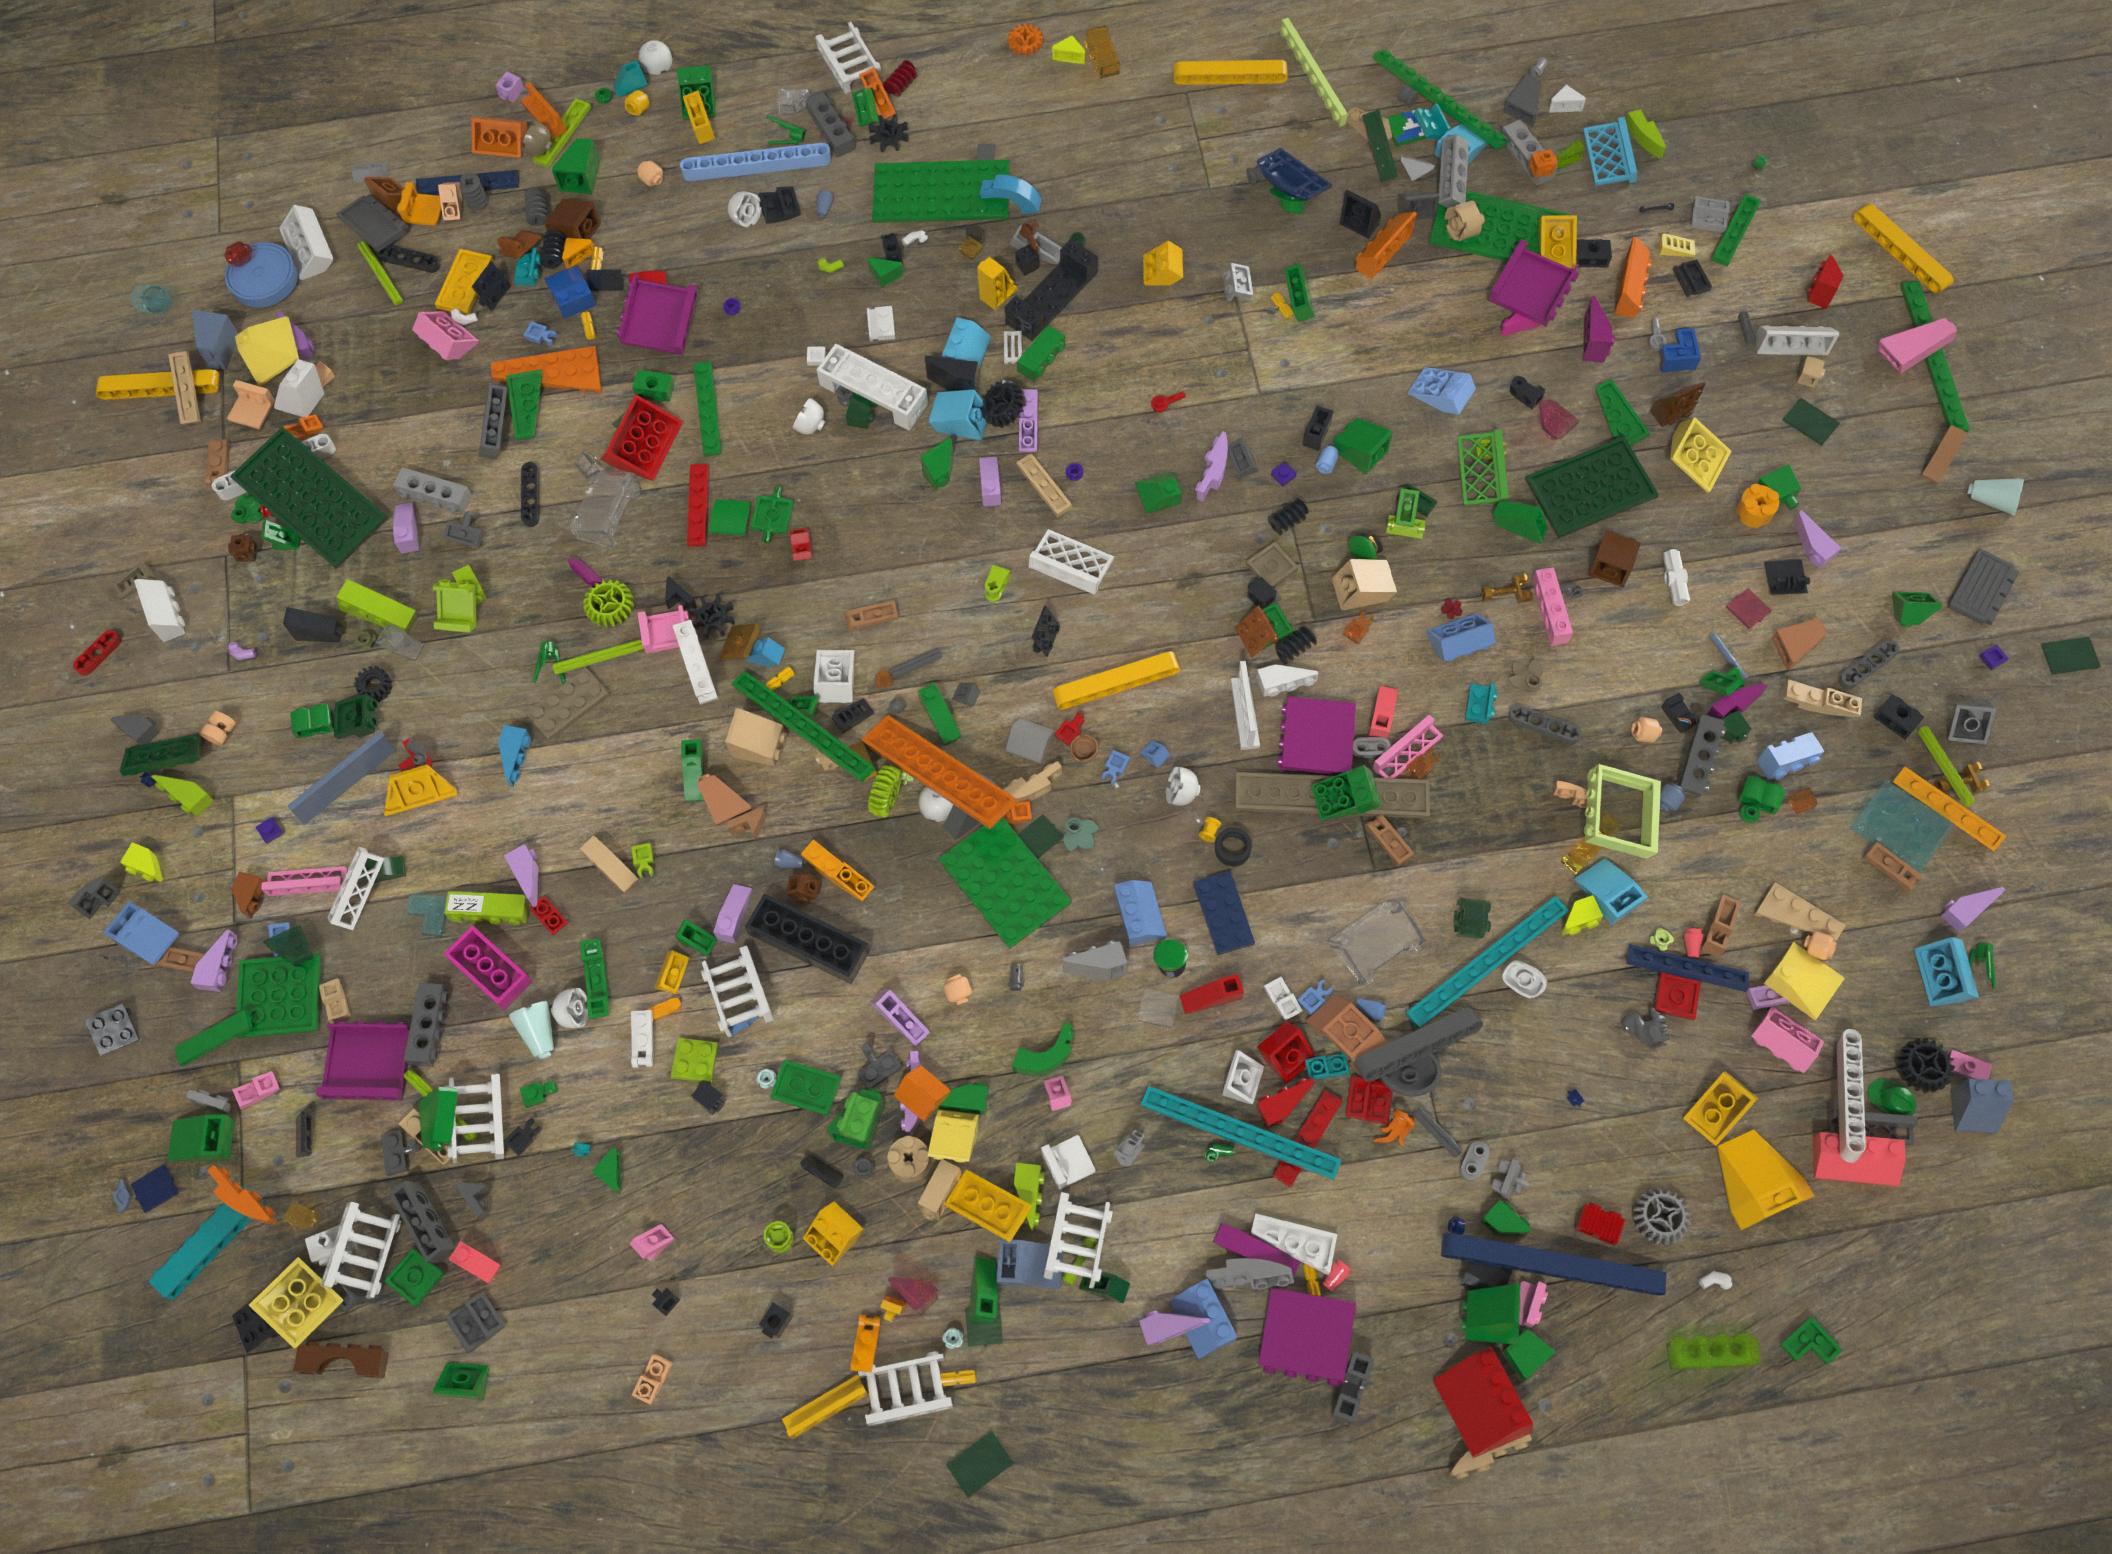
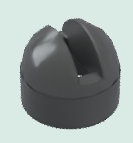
(896, 706)

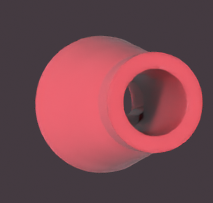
(1693, 941)
(1337, 1275)

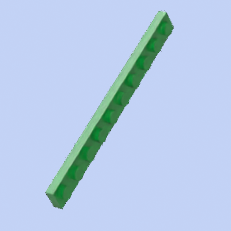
(1445, 101)
(1936, 362)
(803, 727)

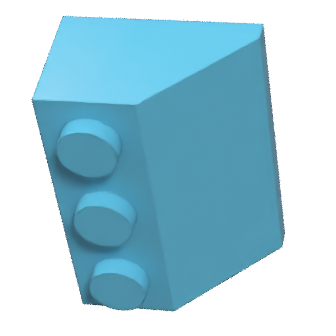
(966, 341)
(1946, 972)

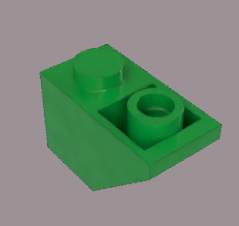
(1504, 1222)

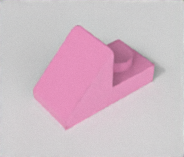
(1057, 1093)
(652, 1242)

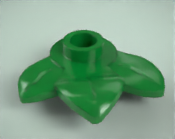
(248, 509)

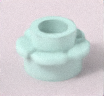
(766, 1073)
(953, 1343)

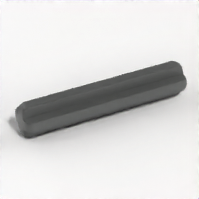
(915, 663)
(1438, 1132)

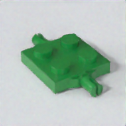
(772, 515)

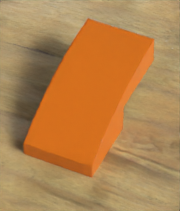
(305, 428)
(1019, 813)

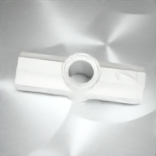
(1676, 577)

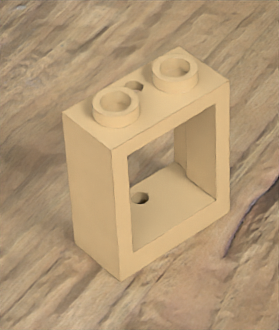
(938, 1190)

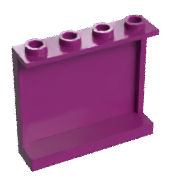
(1533, 285)
(657, 316)
(1317, 736)
(365, 1062)
(1307, 1336)

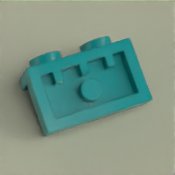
(1432, 122)
(528, 269)
(1480, 703)

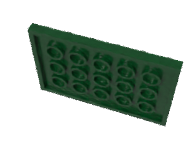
(1591, 487)

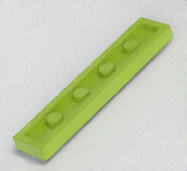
(571, 120)

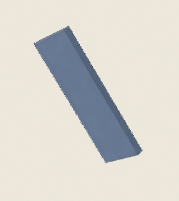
(341, 778)

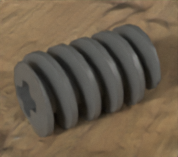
(473, 191)
(535, 206)

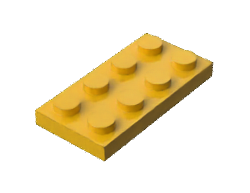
(457, 287)
(988, 1205)

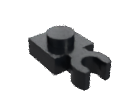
(520, 1139)

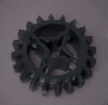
(1003, 403)
(1940, 1073)

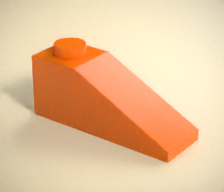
(871, 81)

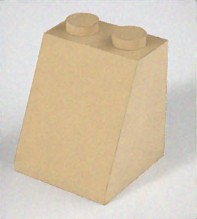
(1363, 583)
(755, 738)

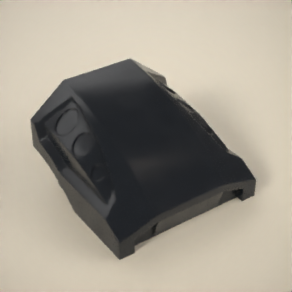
(1485, 1276)

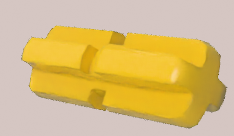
(597, 258)
(1284, 308)
(588, 325)
(782, 676)
(1311, 1276)
(963, 1377)

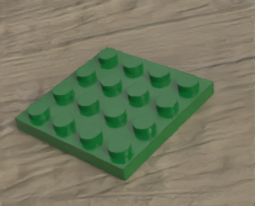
(279, 995)

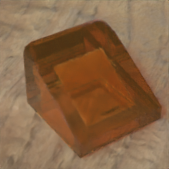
(1803, 800)

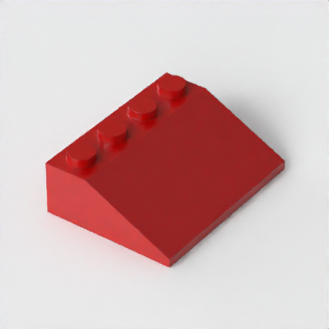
(642, 439)
(1483, 1403)

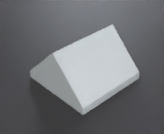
(1243, 1078)

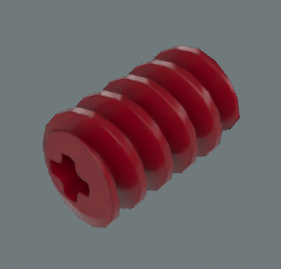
(900, 78)

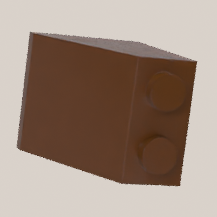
(574, 219)
(1614, 559)

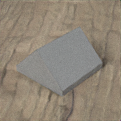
(1029, 740)

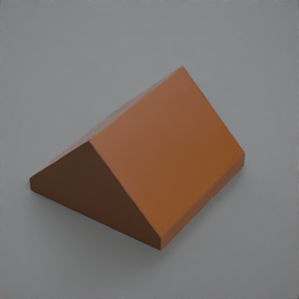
(385, 190)

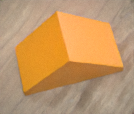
(576, 251)

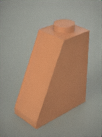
(1798, 640)
(720, 799)

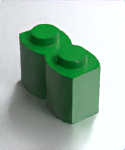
(312, 721)
(1763, 795)

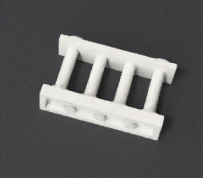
(838, 69)
(695, 662)
(755, 993)
(495, 1126)
(344, 1235)
(1057, 1245)
(919, 1406)

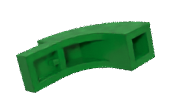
(1044, 1063)

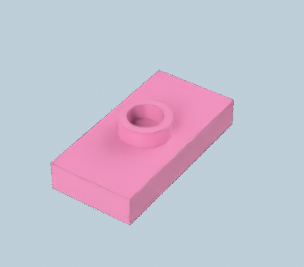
(1969, 1066)

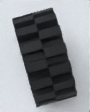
(371, 674)

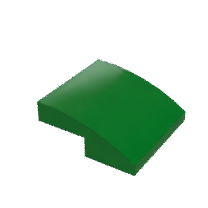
(730, 517)

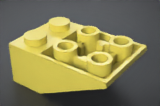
(953, 1135)

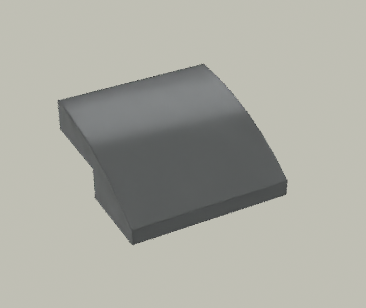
(92, 896)
(475, 1322)

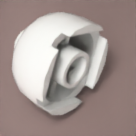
(655, 57)
(744, 208)
(809, 418)
(1183, 787)
(933, 805)
(570, 1008)

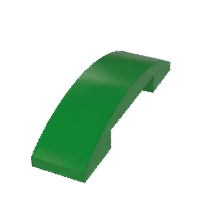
(595, 978)

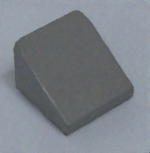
(966, 694)

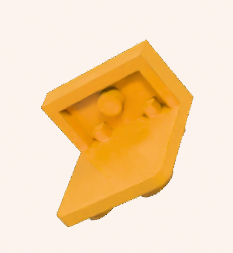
(419, 208)

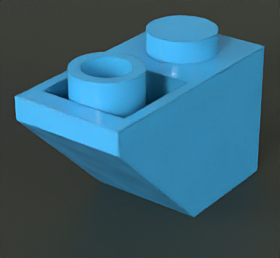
(766, 652)

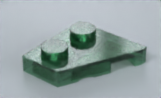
(291, 946)

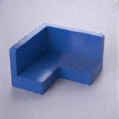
(1684, 354)

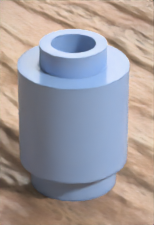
(1327, 460)

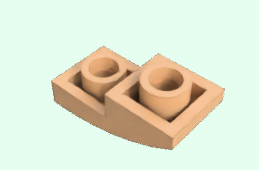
(1568, 790)
(652, 1379)

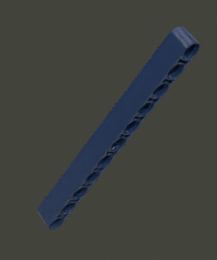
(1553, 1264)

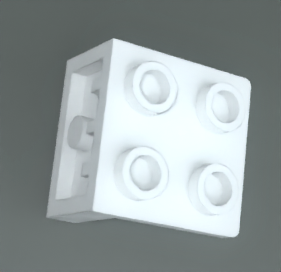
(1068, 1161)

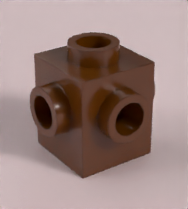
(243, 548)
(802, 887)

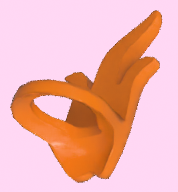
(1399, 1128)

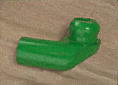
(1217, 1150)

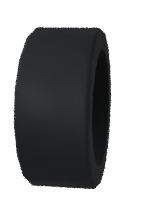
(1237, 833)

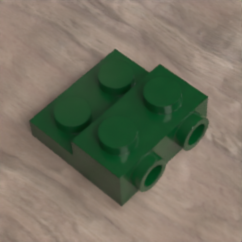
(355, 716)

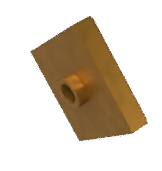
(739, 642)

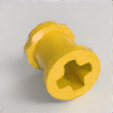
(1210, 829)

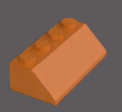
(1386, 244)
(1633, 280)

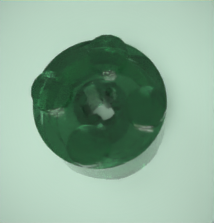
(1472, 918)

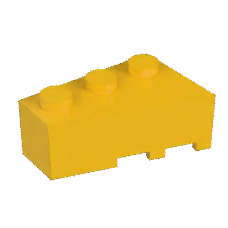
(994, 283)

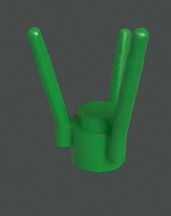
(796, 133)
(546, 653)
(1985, 954)

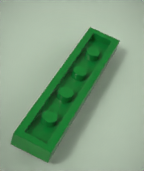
(1736, 230)

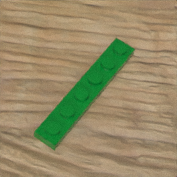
(707, 408)

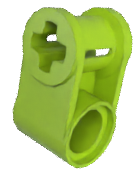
(996, 583)

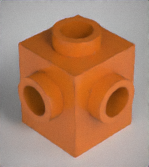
(1543, 163)

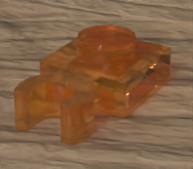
(1358, 629)
(1422, 766)

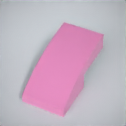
(255, 1091)

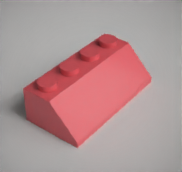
(1879, 1163)

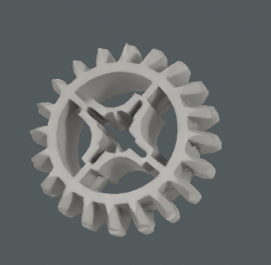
(1666, 1224)

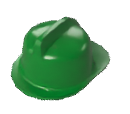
(1288, 203)
(1891, 1097)

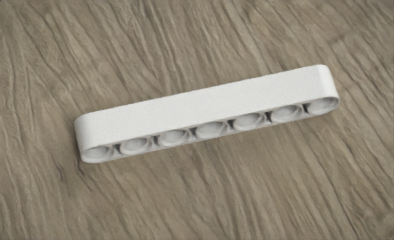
(227, 488)
(1851, 1064)

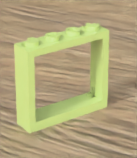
(1650, 811)

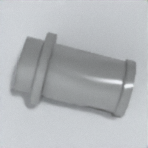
(1537, 70)

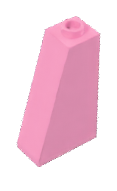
(1916, 344)

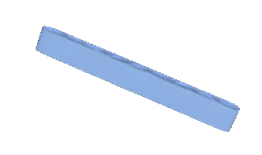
(755, 161)

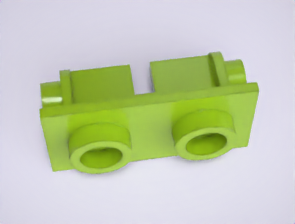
(1416, 531)

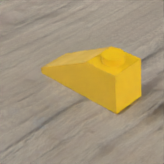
(698, 117)

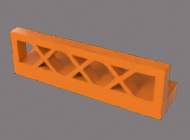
(543, 112)

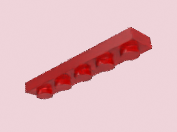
(698, 505)
(1310, 1134)

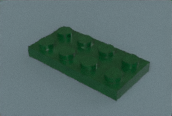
(161, 754)

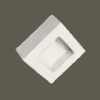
(815, 355)

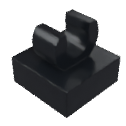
(664, 1301)

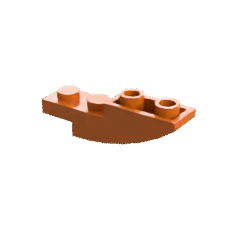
(240, 1200)

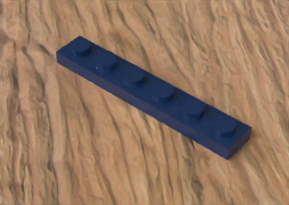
(489, 181)
(1687, 968)

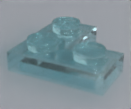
(433, 911)

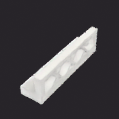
(348, 886)

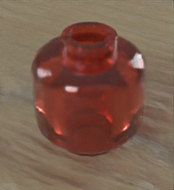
(238, 254)

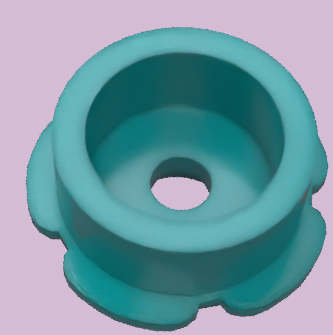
(581, 1149)

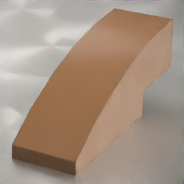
(1944, 454)
(1721, 926)

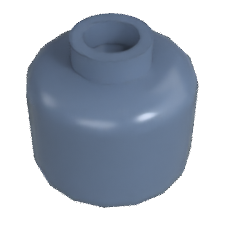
(1671, 797)

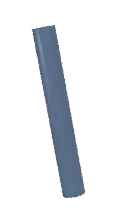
(1727, 655)

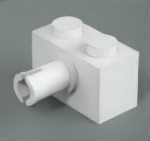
(321, 1244)

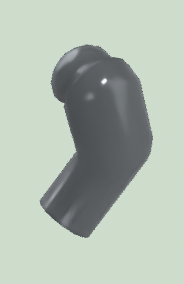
(1571, 589)
(420, 753)

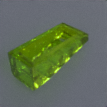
(1571, 154)

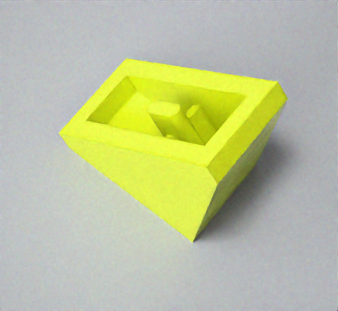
(1069, 51)

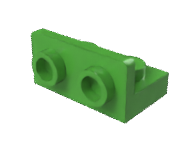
(857, 1117)

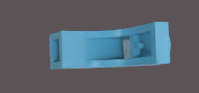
(1013, 189)

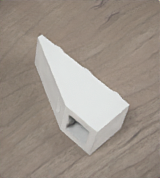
(1281, 678)

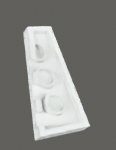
(1298, 1241)

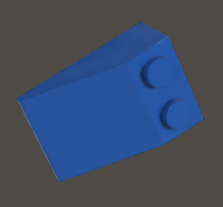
(570, 292)

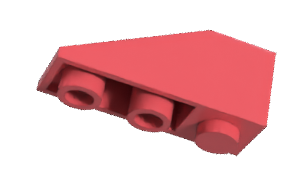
(1383, 712)

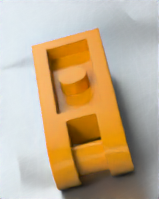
(865, 1344)

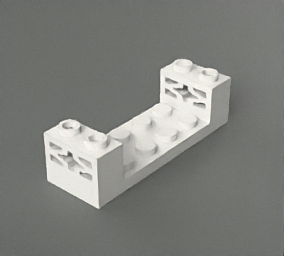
(875, 383)

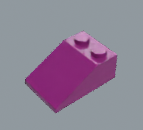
(1597, 333)

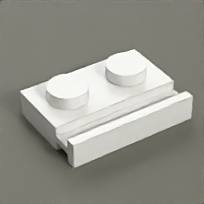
(881, 323)

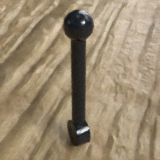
(1670, 206)

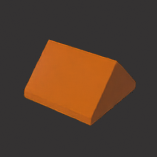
(921, 1092)

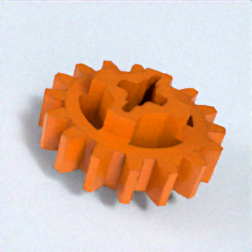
(1017, 39)

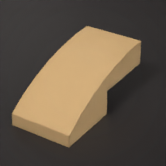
(334, 1000)

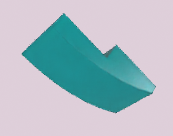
(1327, 1067)

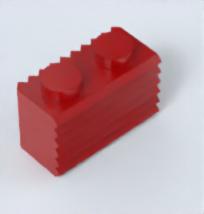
(1600, 1224)

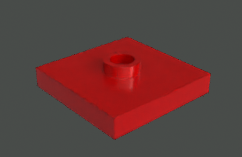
(1677, 996)

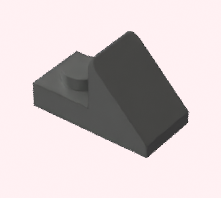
(472, 1195)

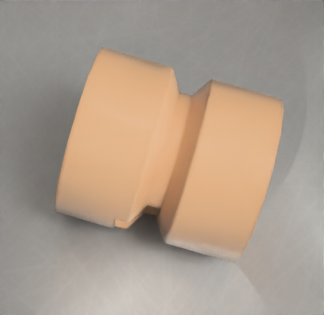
(215, 734)

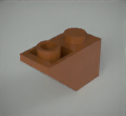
(247, 893)

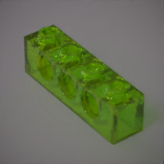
(1680, 1359)

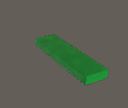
(213, 1038)

